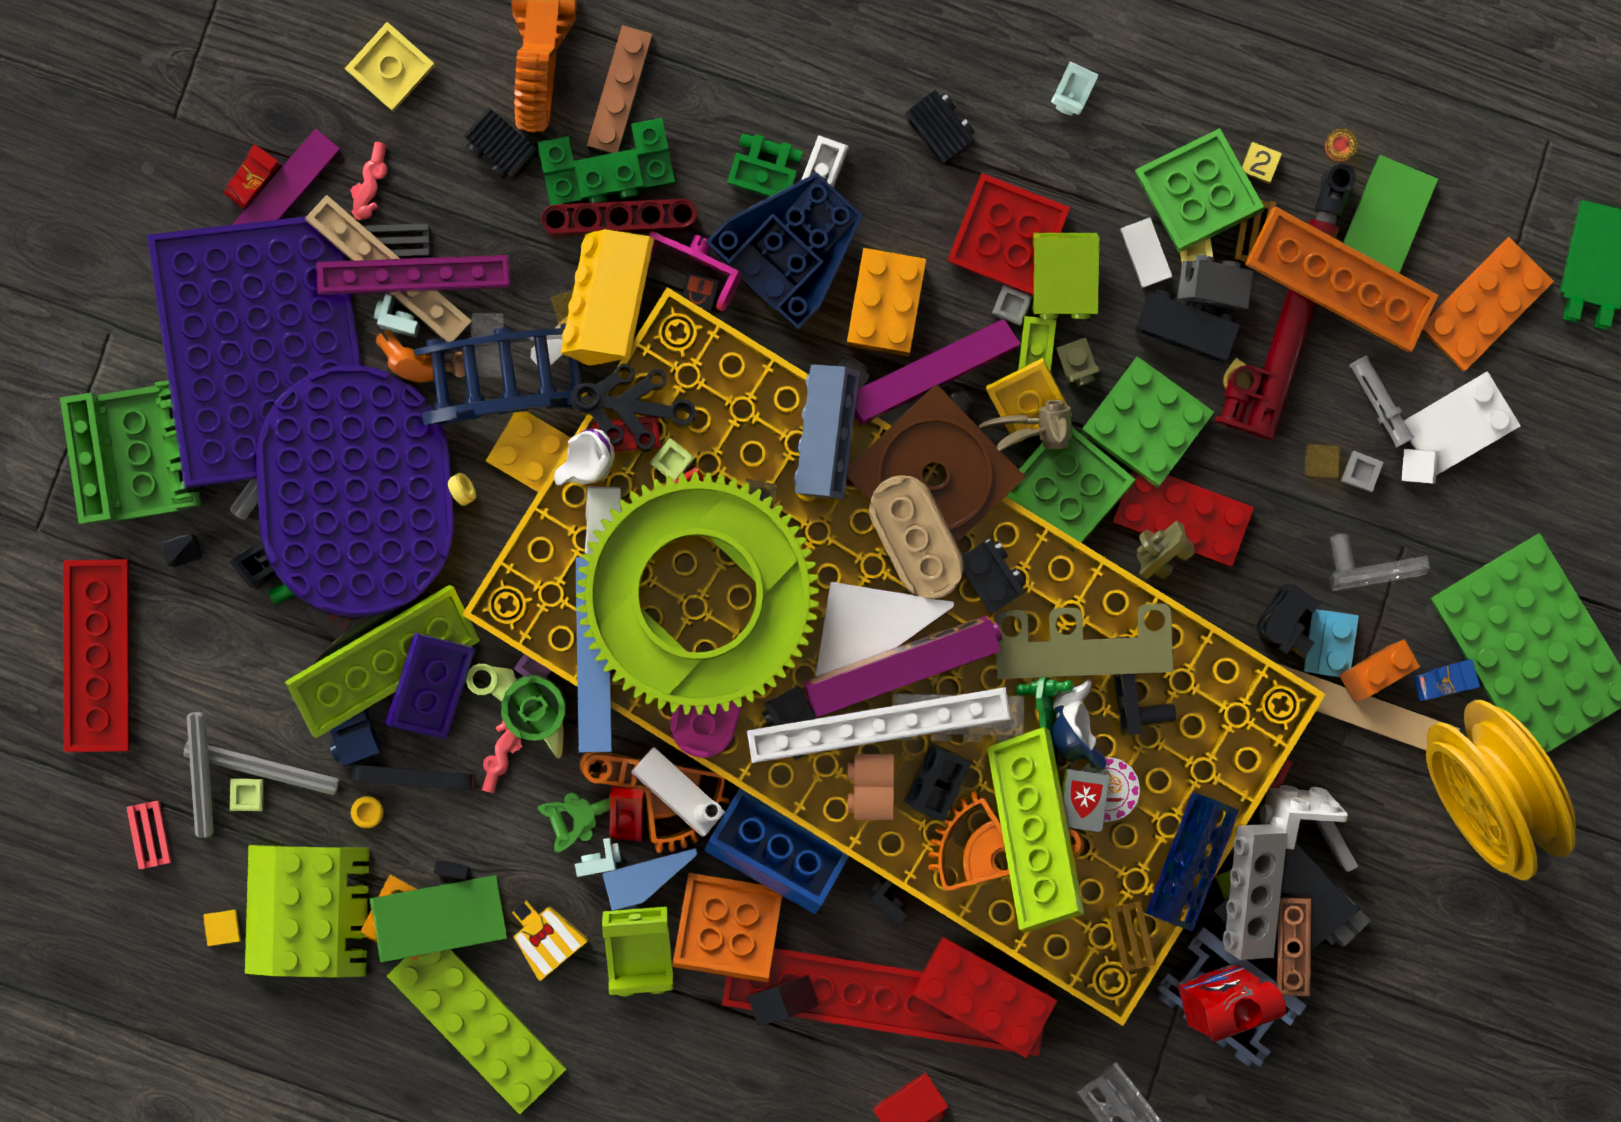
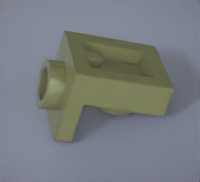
(1077, 362)

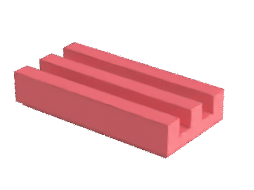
(136, 835)

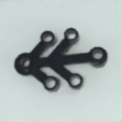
(628, 405)

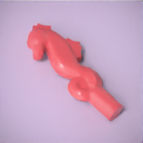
(365, 192)
(498, 764)

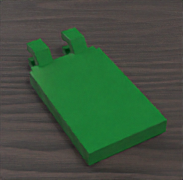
(1594, 264)

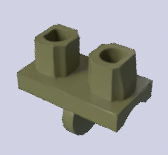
(1161, 547)

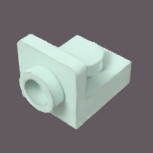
(398, 323)
(594, 864)

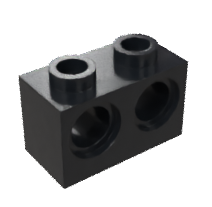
(937, 782)

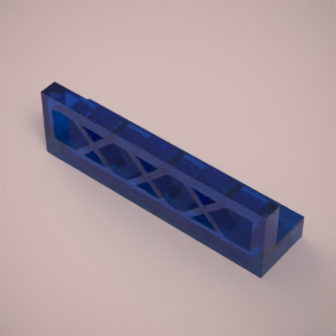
(1188, 859)

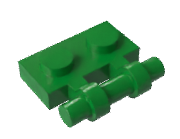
(759, 175)

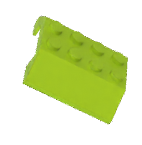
(304, 911)

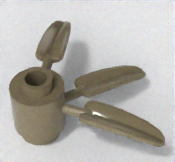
(1053, 422)

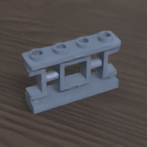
(1203, 936)

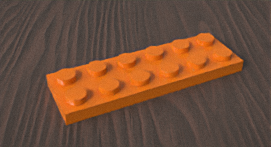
(1341, 279)

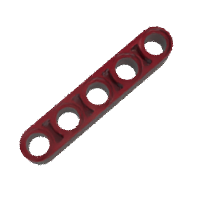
(605, 210)

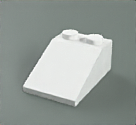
(1462, 422)

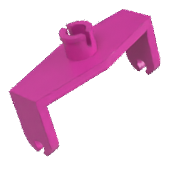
(698, 253)

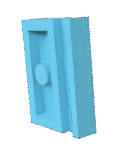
(1334, 643)

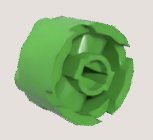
(533, 707)

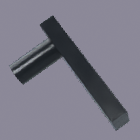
(1130, 714)

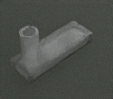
(1349, 576)

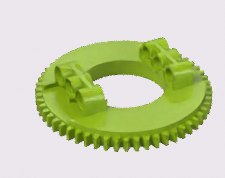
(752, 538)

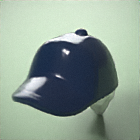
(1072, 728)

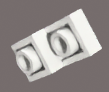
(598, 504)

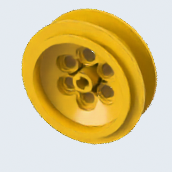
(1501, 789)

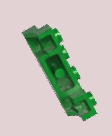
(609, 174)

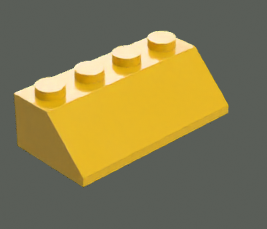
(606, 296)

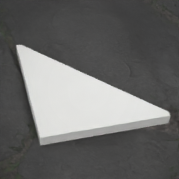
(870, 622)

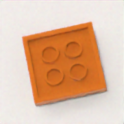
(727, 927)

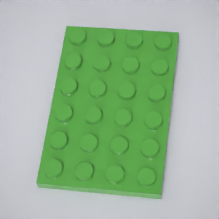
(1533, 643)

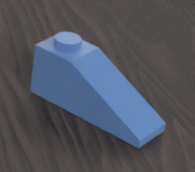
(637, 882)

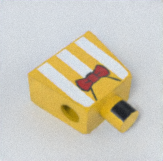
(546, 938)

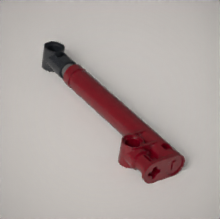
(1262, 403)

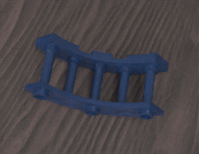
(511, 400)

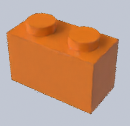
(1379, 670)

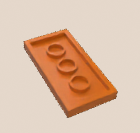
(1486, 304)

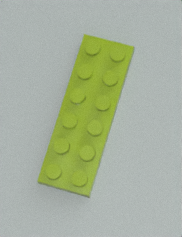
(374, 662)
(1035, 830)
(478, 1025)

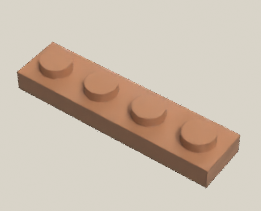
(619, 90)

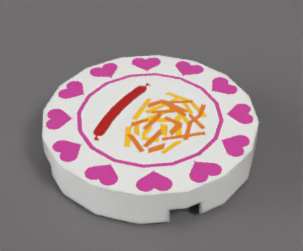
(1122, 789)

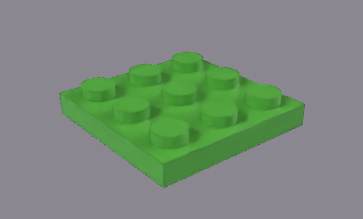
(1199, 190)
(1147, 422)
(1071, 486)

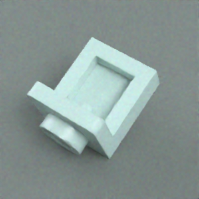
(1074, 89)

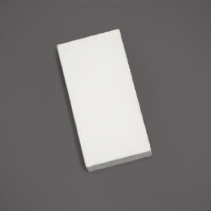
(1145, 253)

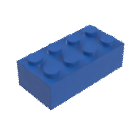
(776, 851)

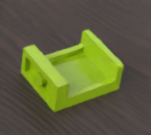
(1066, 274)
(638, 951)

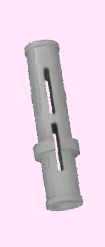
(1381, 401)

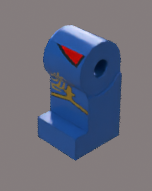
(1446, 680)

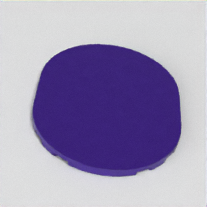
(354, 491)

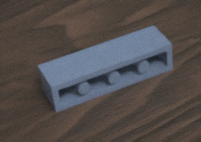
(826, 431)

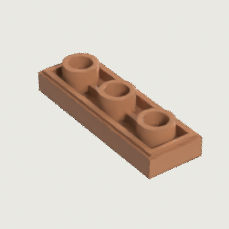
(1294, 967)

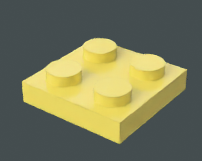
(390, 67)

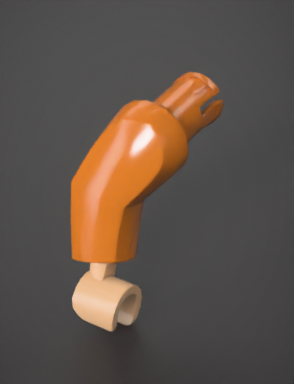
(411, 367)

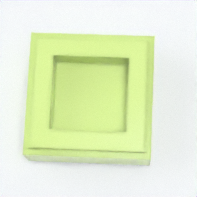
(672, 459)
(246, 794)

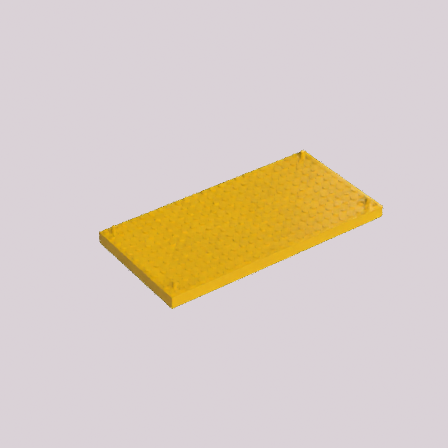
(1231, 703)

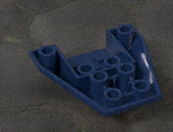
(790, 246)

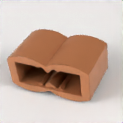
(872, 786)

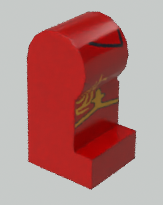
(252, 177)

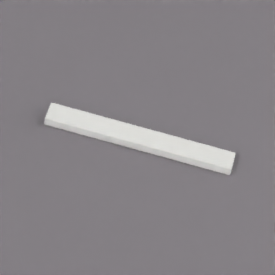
(878, 725)

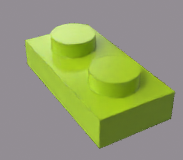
(1037, 341)

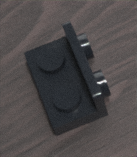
(991, 575)
(788, 709)

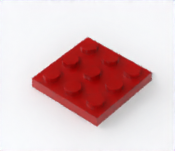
(999, 232)

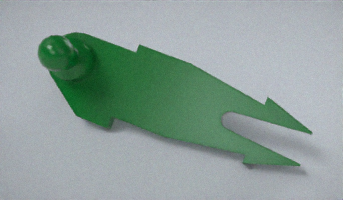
(1043, 691)

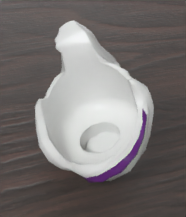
(588, 457)

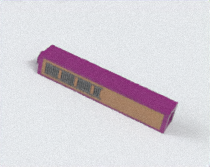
(903, 665)

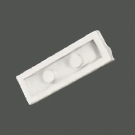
(678, 792)

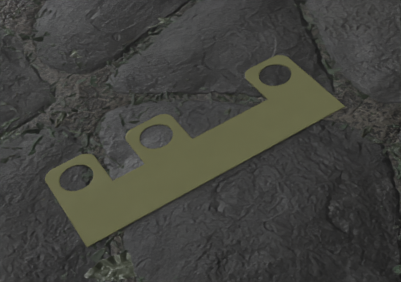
(1078, 657)

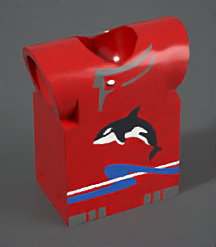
(1229, 1002)

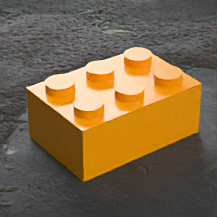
(886, 302)

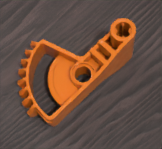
(542, 29)
(617, 771)
(981, 848)

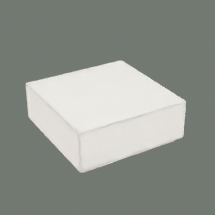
(1419, 466)

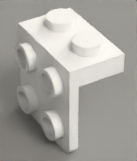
(1288, 805)

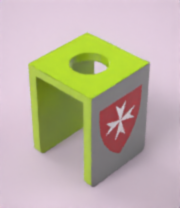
(1085, 799)

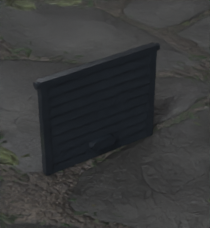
(1307, 880)

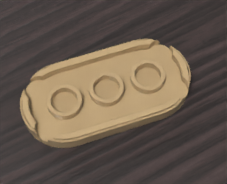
(916, 537)

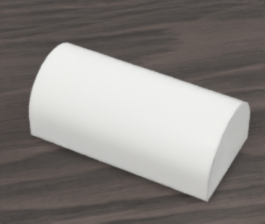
(826, 159)

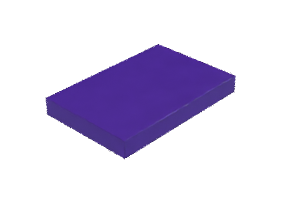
(430, 686)

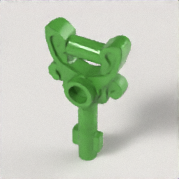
(583, 818)

